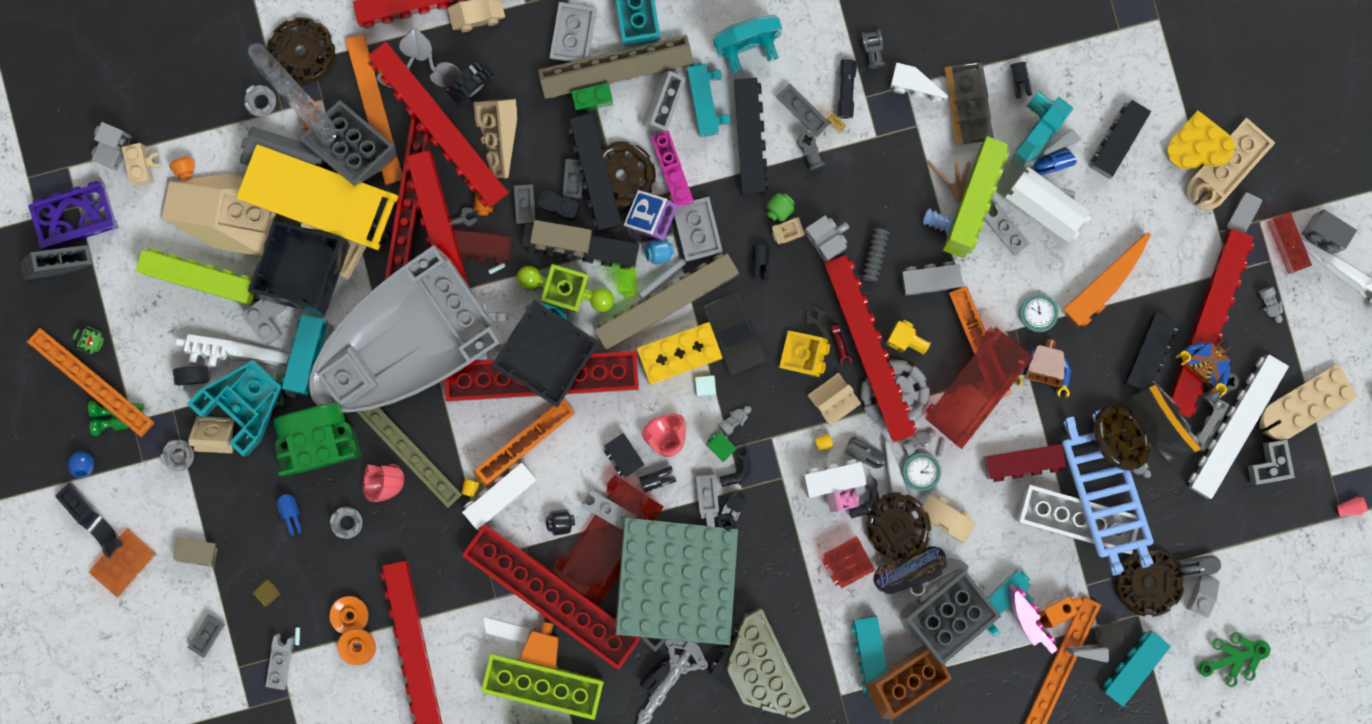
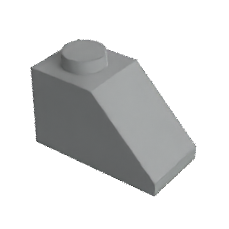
(1204, 596)

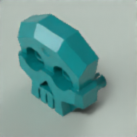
(746, 36)
(1051, 116)

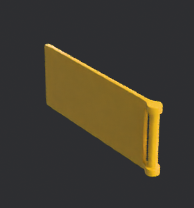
(314, 196)

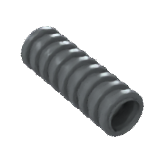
(875, 254)

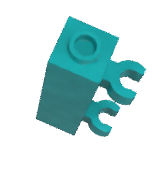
(703, 100)
(1001, 597)

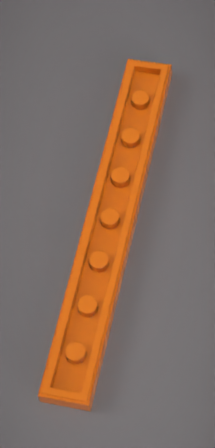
(372, 100)
(90, 382)
(1062, 663)

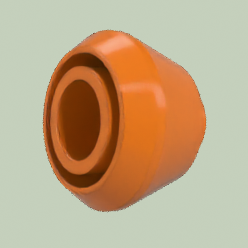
(183, 167)

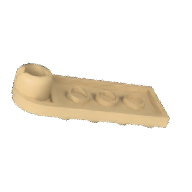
(1220, 181)
(1307, 404)

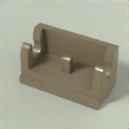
(195, 552)

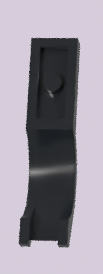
(89, 519)

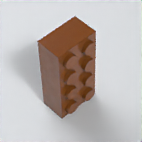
(907, 683)

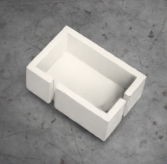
(834, 478)

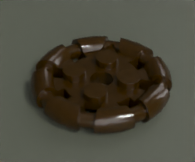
(310, 42)
(633, 172)
(1110, 444)
(908, 524)
(1154, 594)

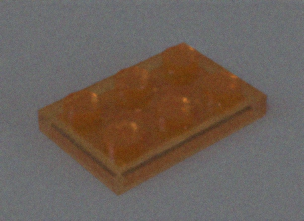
(124, 565)

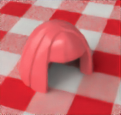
(666, 434)
(382, 482)

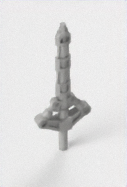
(679, 664)

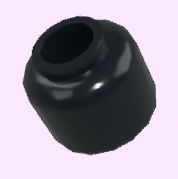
(560, 522)

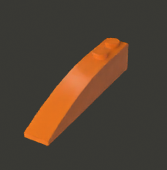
(1104, 286)
(970, 319)
(523, 443)

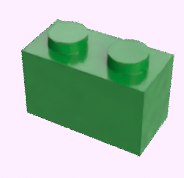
(592, 98)
(720, 446)

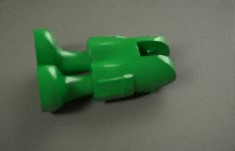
(98, 425)

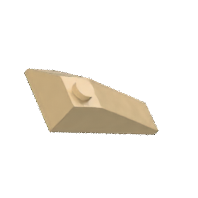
(498, 126)

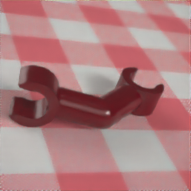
(840, 343)

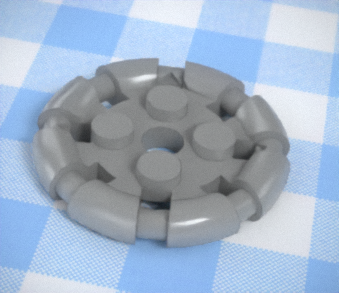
(915, 376)

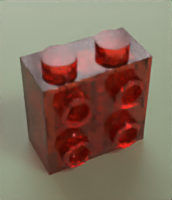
(847, 562)

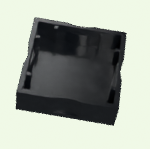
(299, 268)
(545, 353)

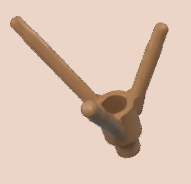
(956, 187)

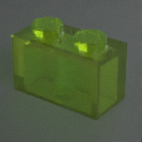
(627, 282)

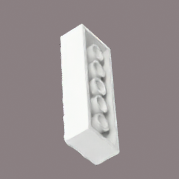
(1066, 517)

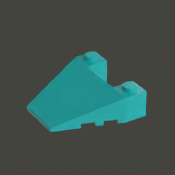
(245, 396)

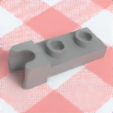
(1006, 230)
(608, 510)
(279, 662)

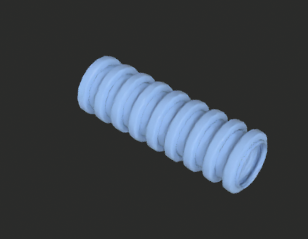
(938, 220)

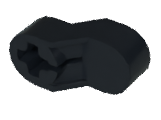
(735, 503)

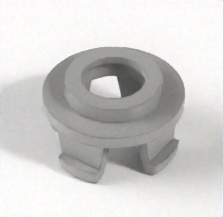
(254, 91)
(166, 456)
(336, 526)

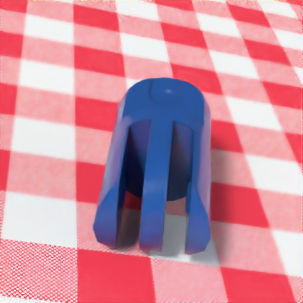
(1055, 162)
(288, 508)

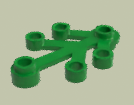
(1237, 658)

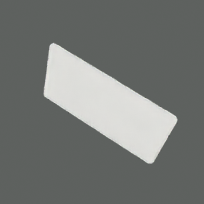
(506, 630)

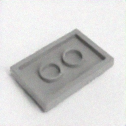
(573, 32)
(698, 230)

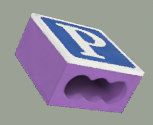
(650, 215)

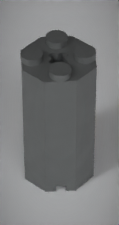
(280, 144)

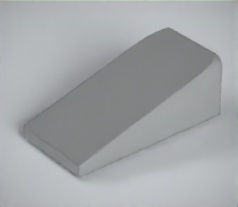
(1066, 140)
(1244, 212)
(1094, 651)

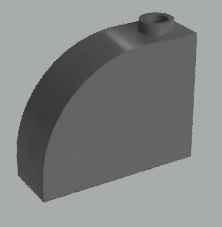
(55, 262)

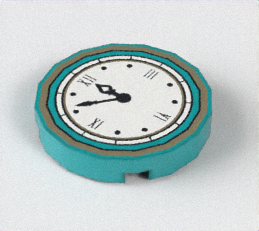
(1039, 313)
(921, 472)

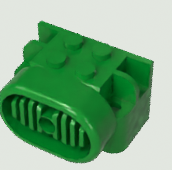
(314, 439)

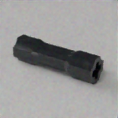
(845, 105)

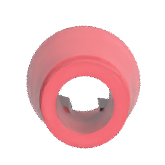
(1353, 507)

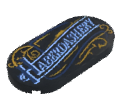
(906, 573)

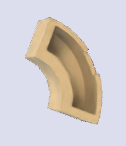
(475, 13)
(948, 519)

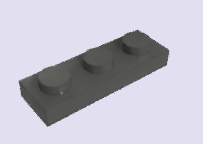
(803, 110)

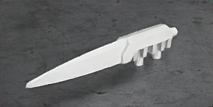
(1343, 270)
(220, 348)
(897, 482)

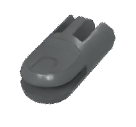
(865, 453)
(1204, 565)

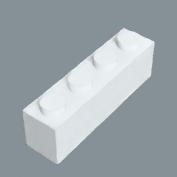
(499, 496)

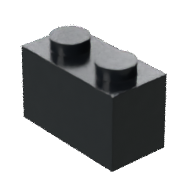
(624, 455)

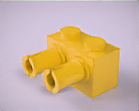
(904, 336)

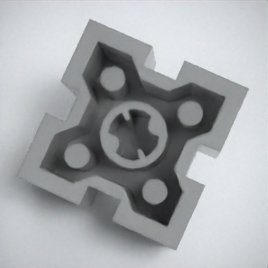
(827, 238)

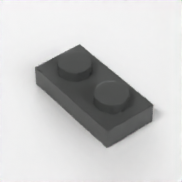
(572, 180)
(524, 204)
(206, 636)

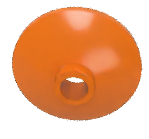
(339, 612)
(356, 654)

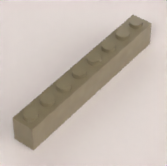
(616, 66)
(666, 302)

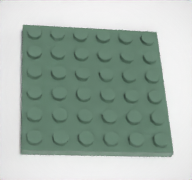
(676, 582)

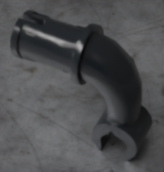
(741, 474)
(863, 509)

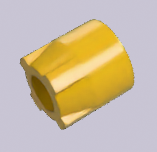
(824, 442)
(470, 487)

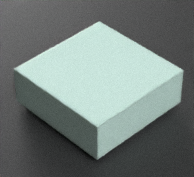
(705, 385)

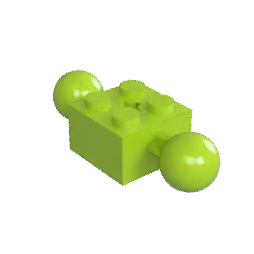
(530, 278)

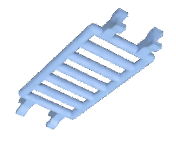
(1140, 545)

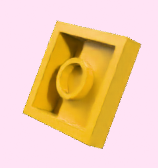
(804, 354)

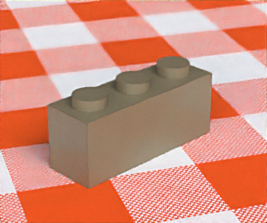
(561, 238)

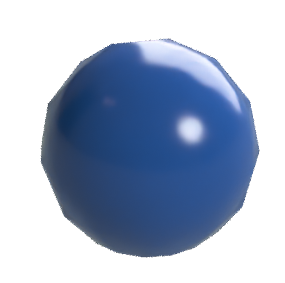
(80, 464)

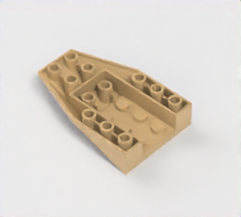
(215, 216)

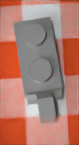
(1212, 423)
(707, 497)

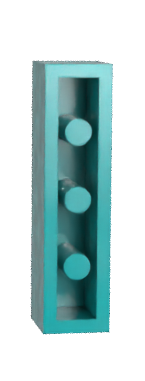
(305, 350)
(869, 647)
(1135, 668)

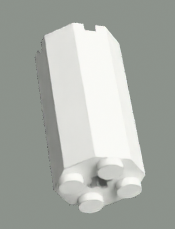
(1047, 206)

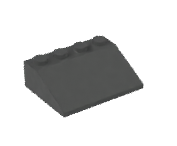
(356, 150)
(951, 617)

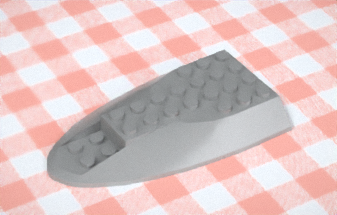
(403, 337)

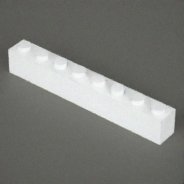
(1237, 426)

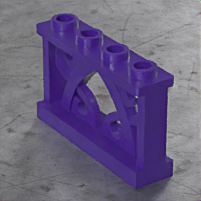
(97, 224)

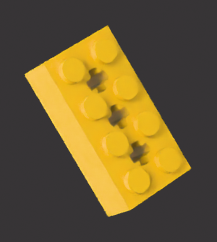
(674, 365)

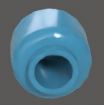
(658, 251)

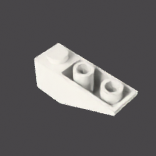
(911, 80)

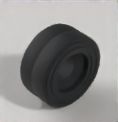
(190, 375)

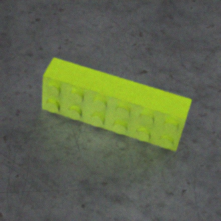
(976, 198)
(193, 276)
(542, 686)

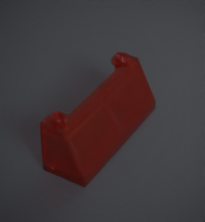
(979, 386)
(597, 554)

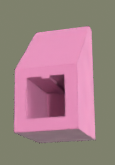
(843, 500)

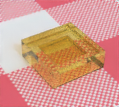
(836, 123)
(266, 593)

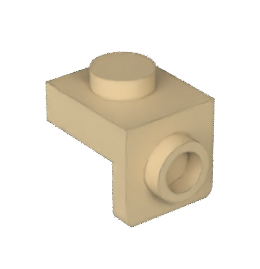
(787, 231)

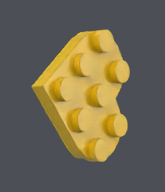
(1200, 143)

